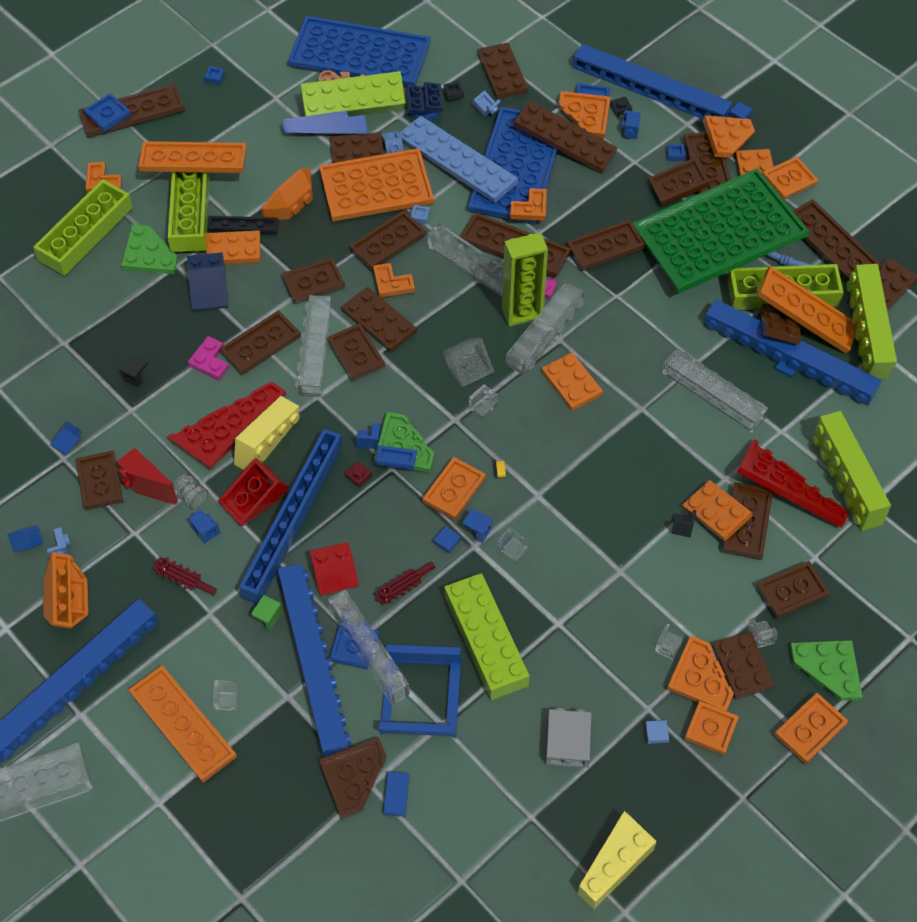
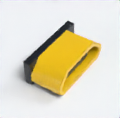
(499, 468)

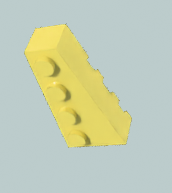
(265, 432)
(617, 859)

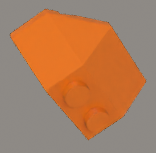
(290, 196)
(64, 592)

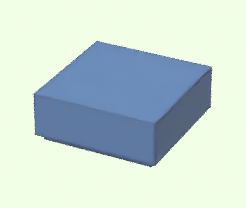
(420, 214)
(657, 732)

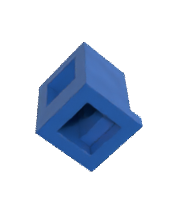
(631, 124)
(204, 526)

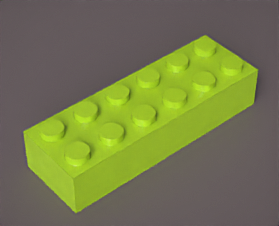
(355, 95)
(188, 211)
(83, 227)
(524, 278)
(818, 279)
(871, 321)
(851, 471)
(486, 636)

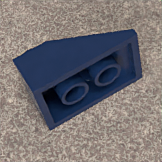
(207, 281)

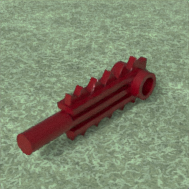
(182, 576)
(403, 583)

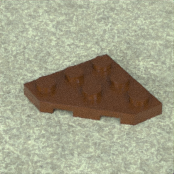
(353, 775)

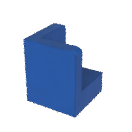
(66, 437)
(369, 439)
(479, 523)
(25, 538)

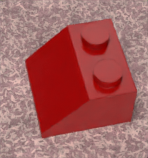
(334, 568)

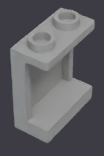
(568, 738)

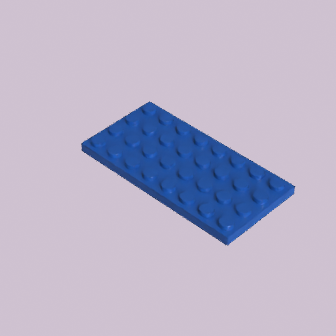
(358, 49)
(519, 155)

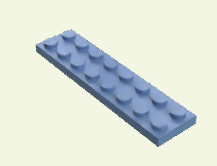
(458, 159)

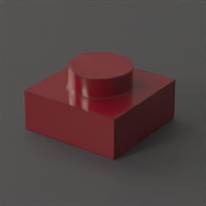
(358, 474)

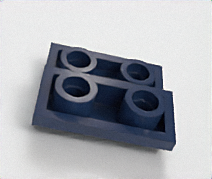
(424, 98)

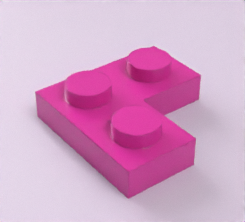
(205, 359)

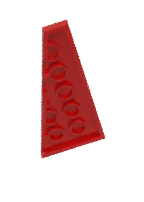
(216, 432)
(787, 483)

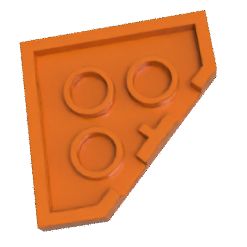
(586, 111)
(727, 134)
(701, 676)

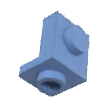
(486, 104)
(62, 542)

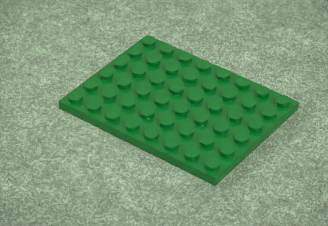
(720, 230)

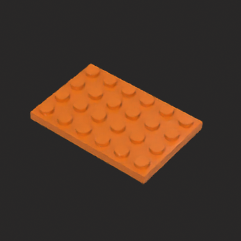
(376, 184)

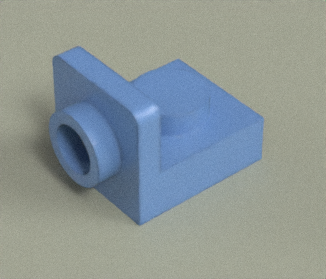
(392, 141)

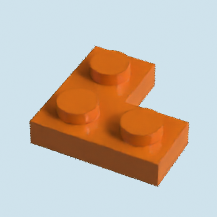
(97, 172)
(531, 210)
(390, 285)

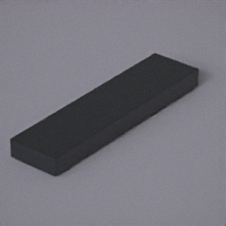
(265, 225)

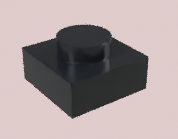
(453, 90)
(619, 105)

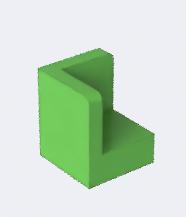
(267, 611)

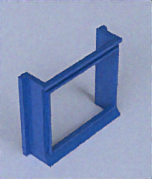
(426, 655)

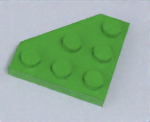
(148, 252)
(399, 433)
(830, 666)

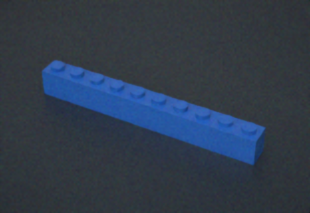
(649, 83)
(802, 357)
(291, 517)
(313, 661)
(74, 676)

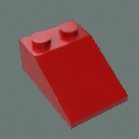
(145, 478)
(253, 492)

